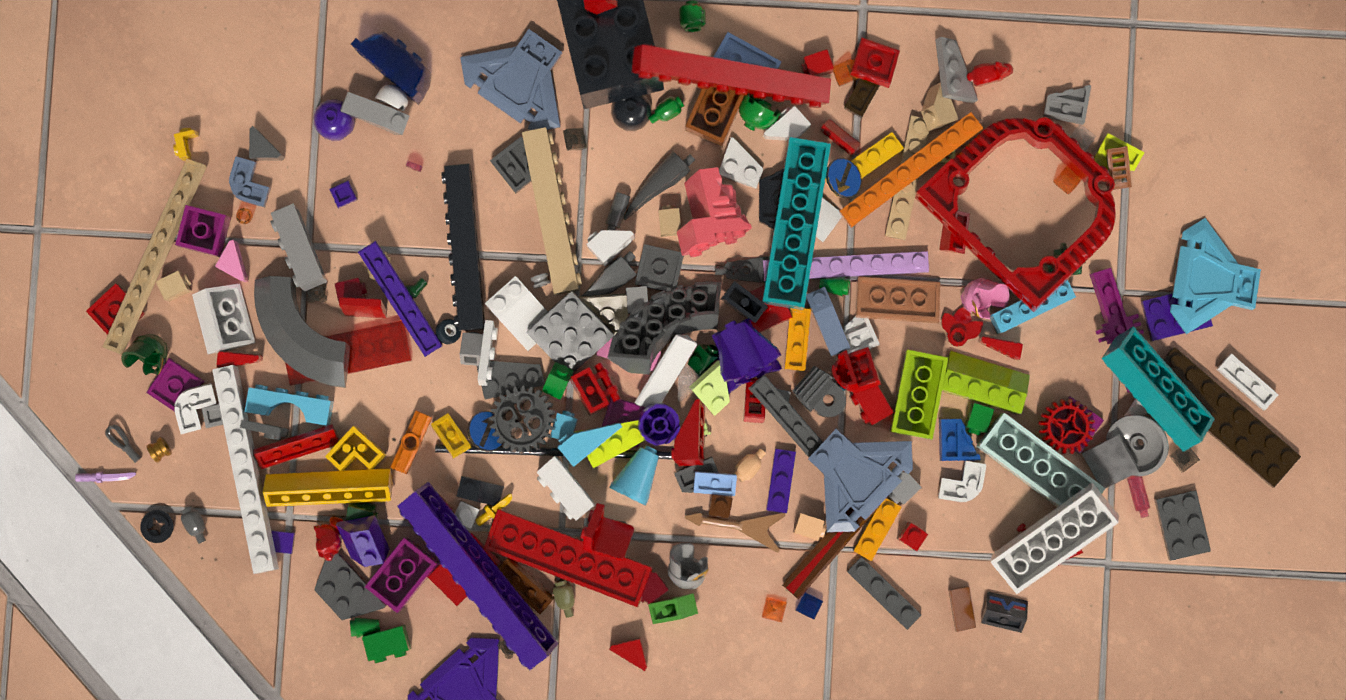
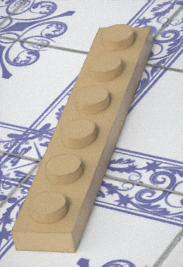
(903, 201)

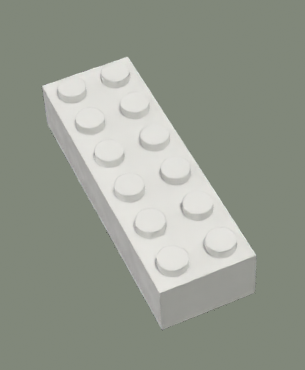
(1054, 538)

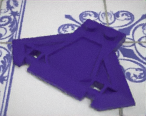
(461, 678)

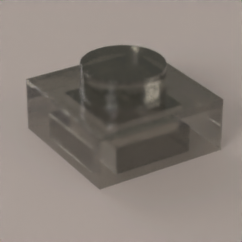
(575, 139)
(1185, 459)

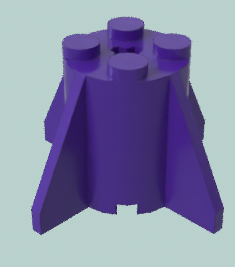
(744, 354)

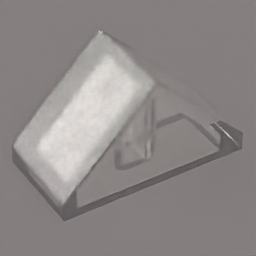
(685, 379)

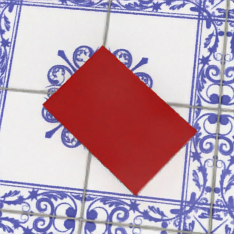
(443, 578)

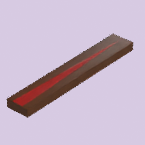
(820, 558)

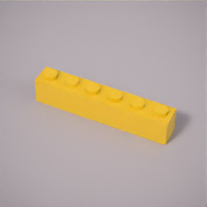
(328, 487)

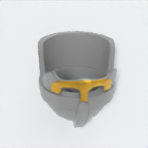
(685, 569)

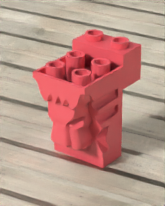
(713, 214)

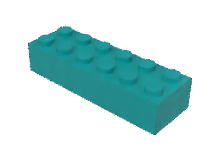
(1158, 389)

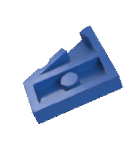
(955, 442)

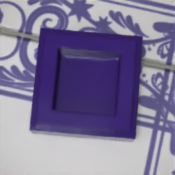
(343, 194)

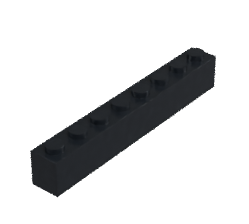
(464, 247)

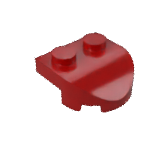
(856, 370)

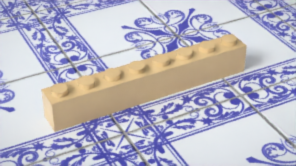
(550, 211)

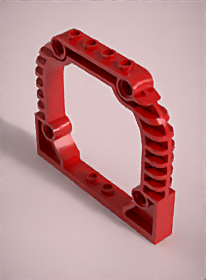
(1029, 284)

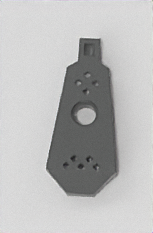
(755, 266)

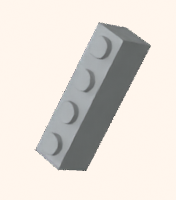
(298, 247)

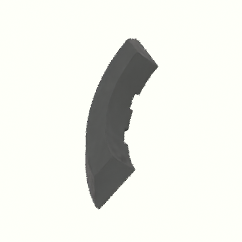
(659, 320)
(293, 339)

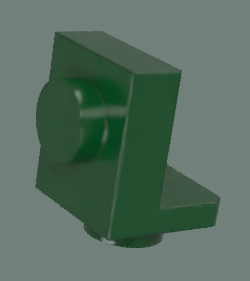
(703, 358)

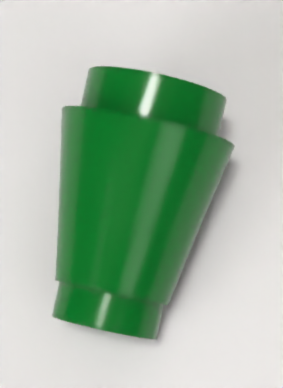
(836, 285)
(362, 627)

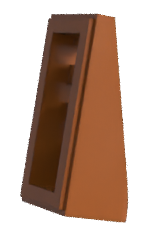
(1119, 150)

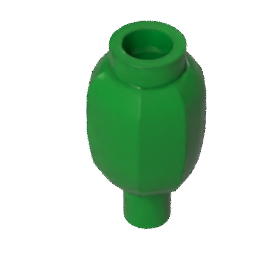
(667, 109)

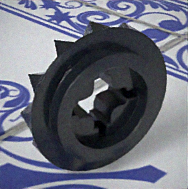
(148, 522)

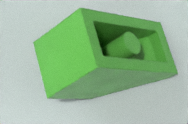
(673, 609)

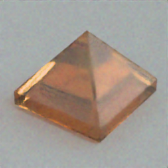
(774, 609)

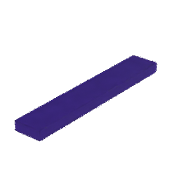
(400, 298)

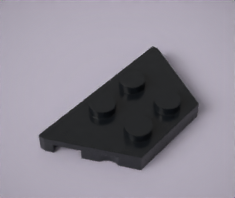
(768, 198)

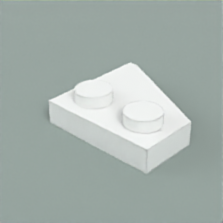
(740, 165)
(860, 334)

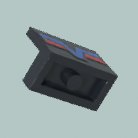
(1005, 612)

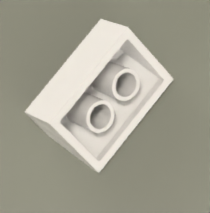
(223, 318)
(565, 488)

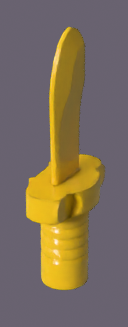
(491, 511)

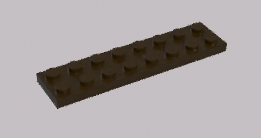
(1235, 425)

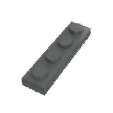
(884, 593)

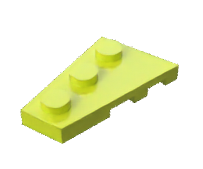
(619, 442)

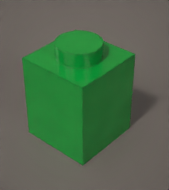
(557, 380)
(978, 419)

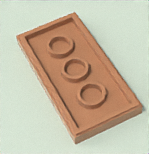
(898, 299)

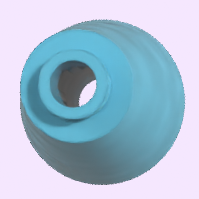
(637, 476)

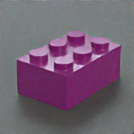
(402, 574)

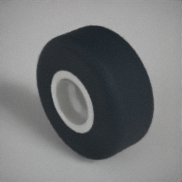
(442, 334)

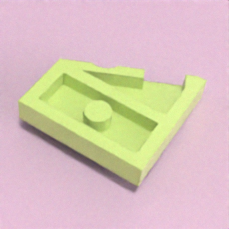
(712, 389)

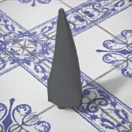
(664, 177)
(613, 276)

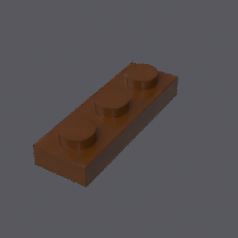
(526, 586)

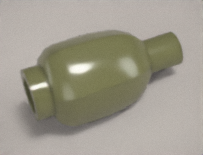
(564, 596)

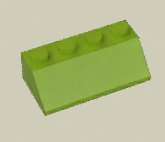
(986, 383)
(919, 394)

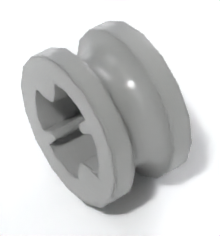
(540, 280)

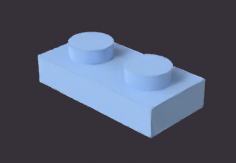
(714, 483)

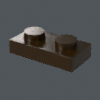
(861, 97)

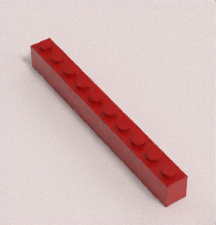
(730, 75)

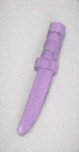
(99, 477)

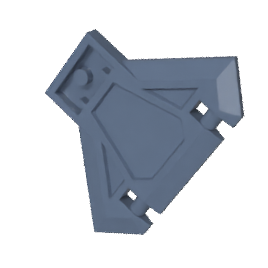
(518, 80)
(858, 476)

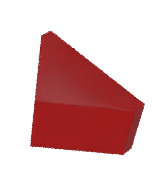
(631, 651)

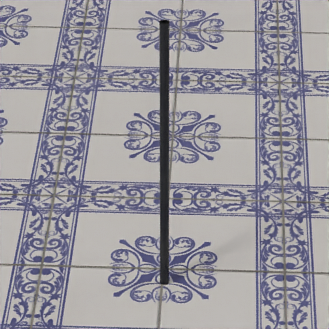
(440, 448)

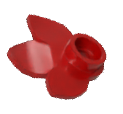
(961, 324)

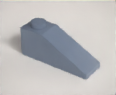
(827, 321)

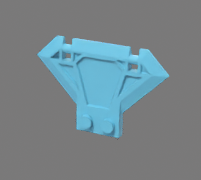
(1209, 279)

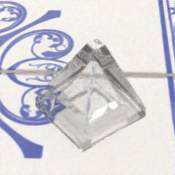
(1083, 137)

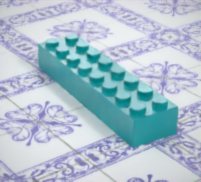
(796, 223)

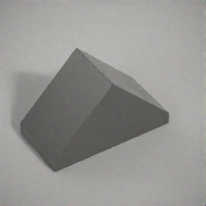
(261, 149)

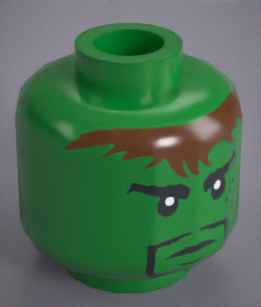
(692, 16)

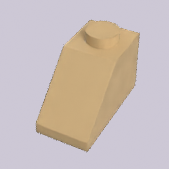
(938, 110)

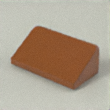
(962, 608)

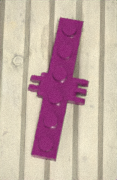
(1111, 307)

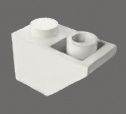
(789, 125)

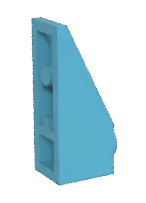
(582, 443)

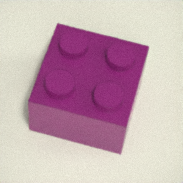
(203, 231)

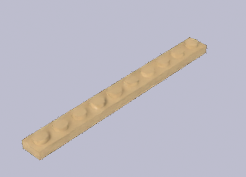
(154, 257)

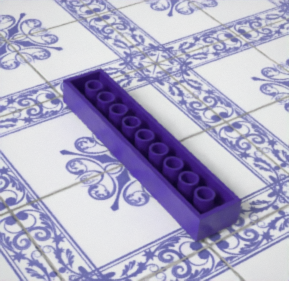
(478, 576)

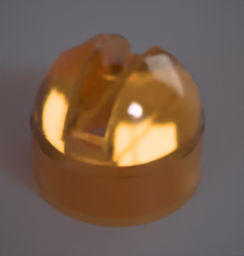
(249, 216)

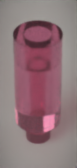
(1139, 495)

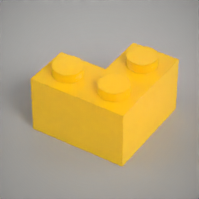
(352, 445)

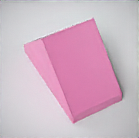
(232, 262)

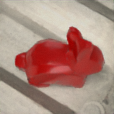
(989, 73)
(328, 539)

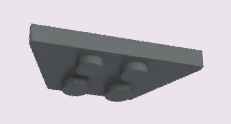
(345, 590)

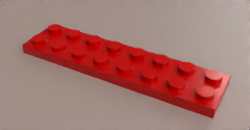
(566, 559)

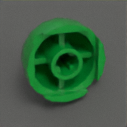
(757, 113)

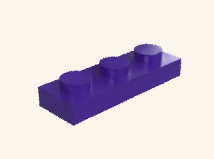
(781, 481)

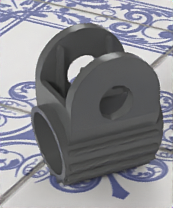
(814, 388)

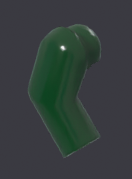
(416, 289)

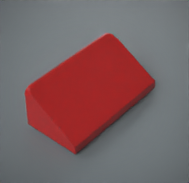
(840, 137)
(948, 241)

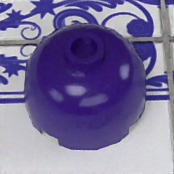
(332, 122)
(658, 424)

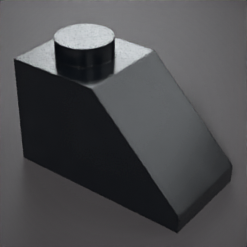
(743, 302)
(479, 491)

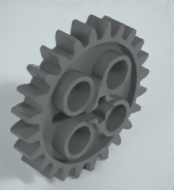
(507, 429)

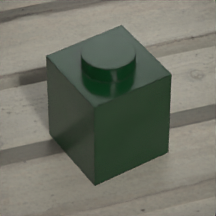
(361, 510)

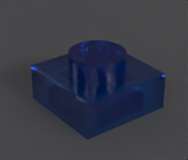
(809, 605)

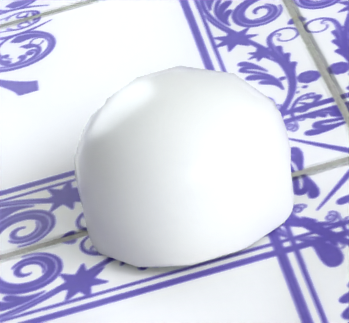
(394, 96)

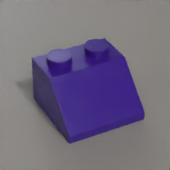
(364, 540)

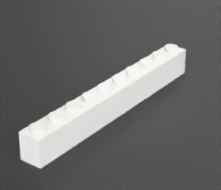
(245, 470)

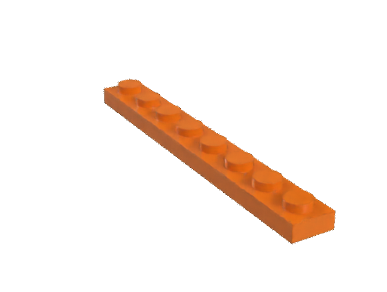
(911, 169)

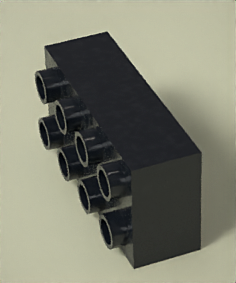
(604, 50)

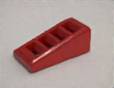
(1007, 348)
(229, 358)
(750, 417)

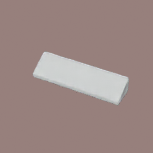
(667, 370)

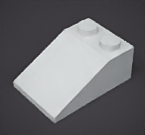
(517, 310)

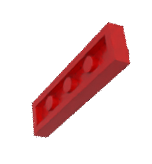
(296, 446)

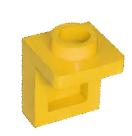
(181, 147)

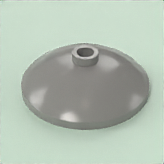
(1155, 449)

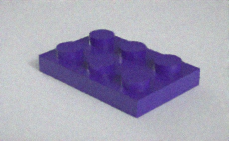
(1160, 320)

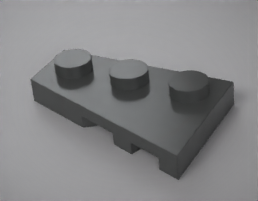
(508, 375)

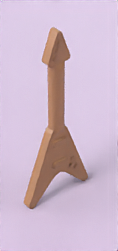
(754, 528)

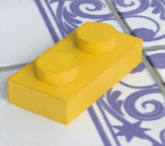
(450, 435)

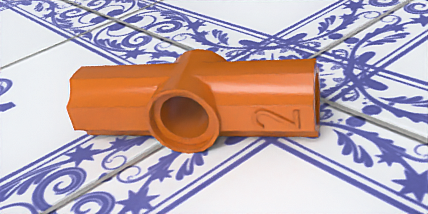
(406, 455)

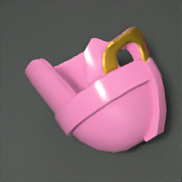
(982, 294)

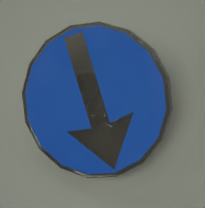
(843, 178)
(480, 432)

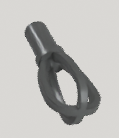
(125, 448)

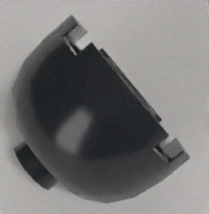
(631, 113)

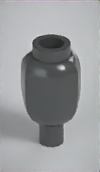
(193, 523)

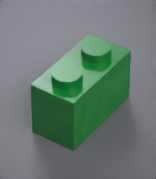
(386, 643)

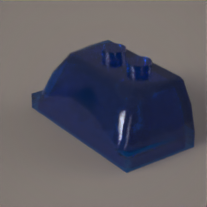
(396, 64)

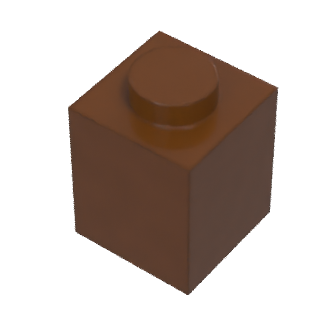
(720, 506)

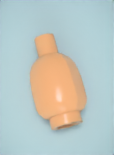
(749, 465)

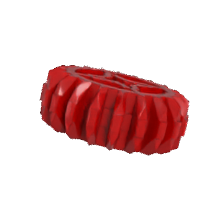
(1074, 409)

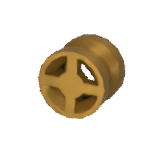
(159, 449)

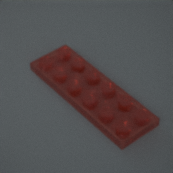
(369, 349)

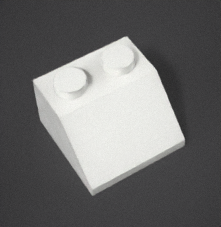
(609, 244)

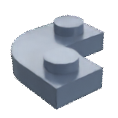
(241, 184)

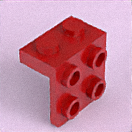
(606, 535)

